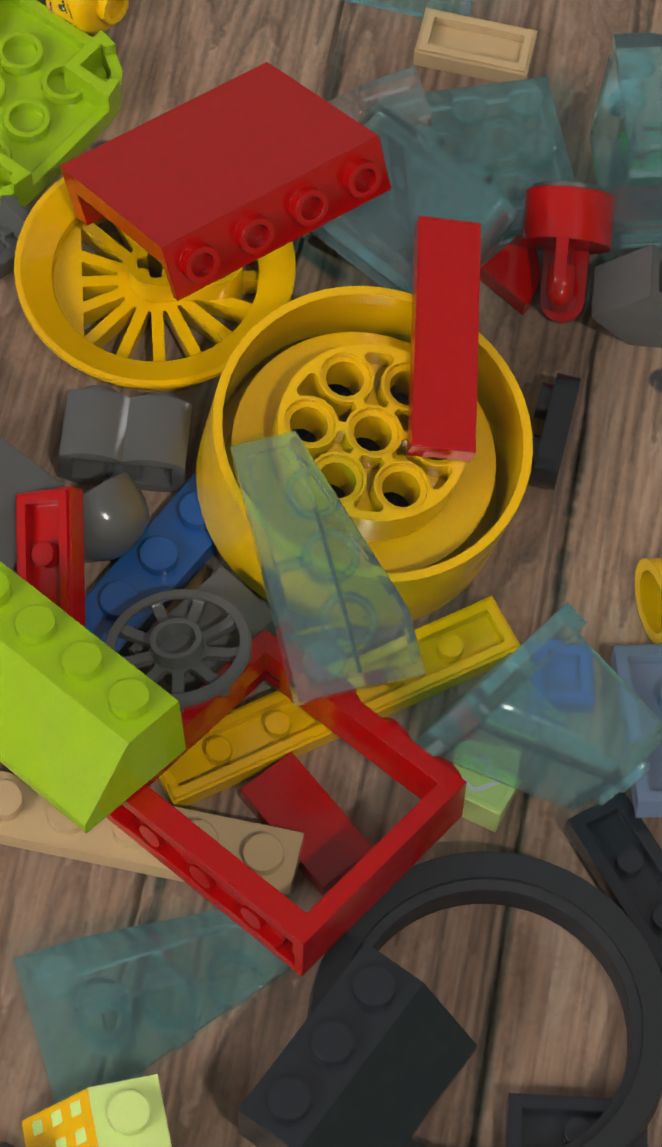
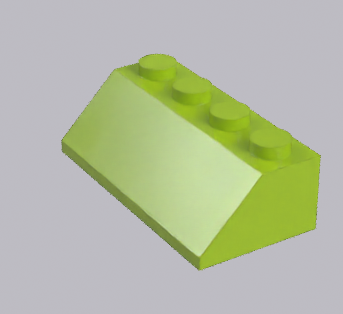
(75, 711)

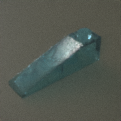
(326, 590)
(135, 993)

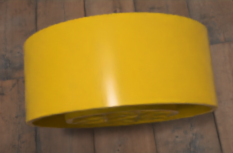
(364, 342)

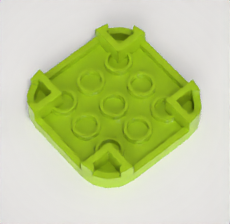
(53, 95)

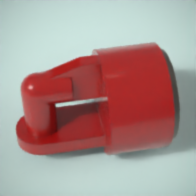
(567, 224)

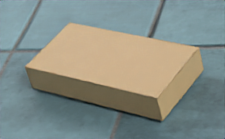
(474, 47)

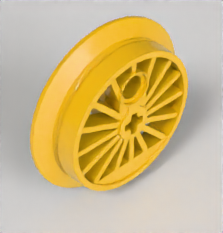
(130, 289)

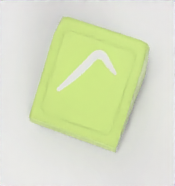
(485, 799)

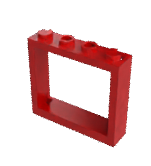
(243, 894)

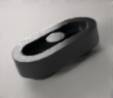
(556, 407)

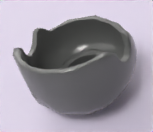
(113, 518)

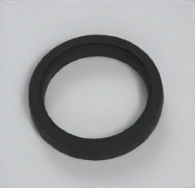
(568, 902)

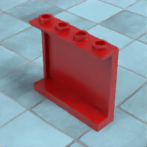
(229, 176)

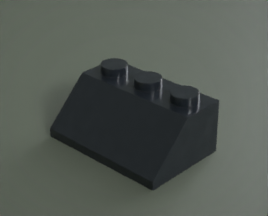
(360, 1064)

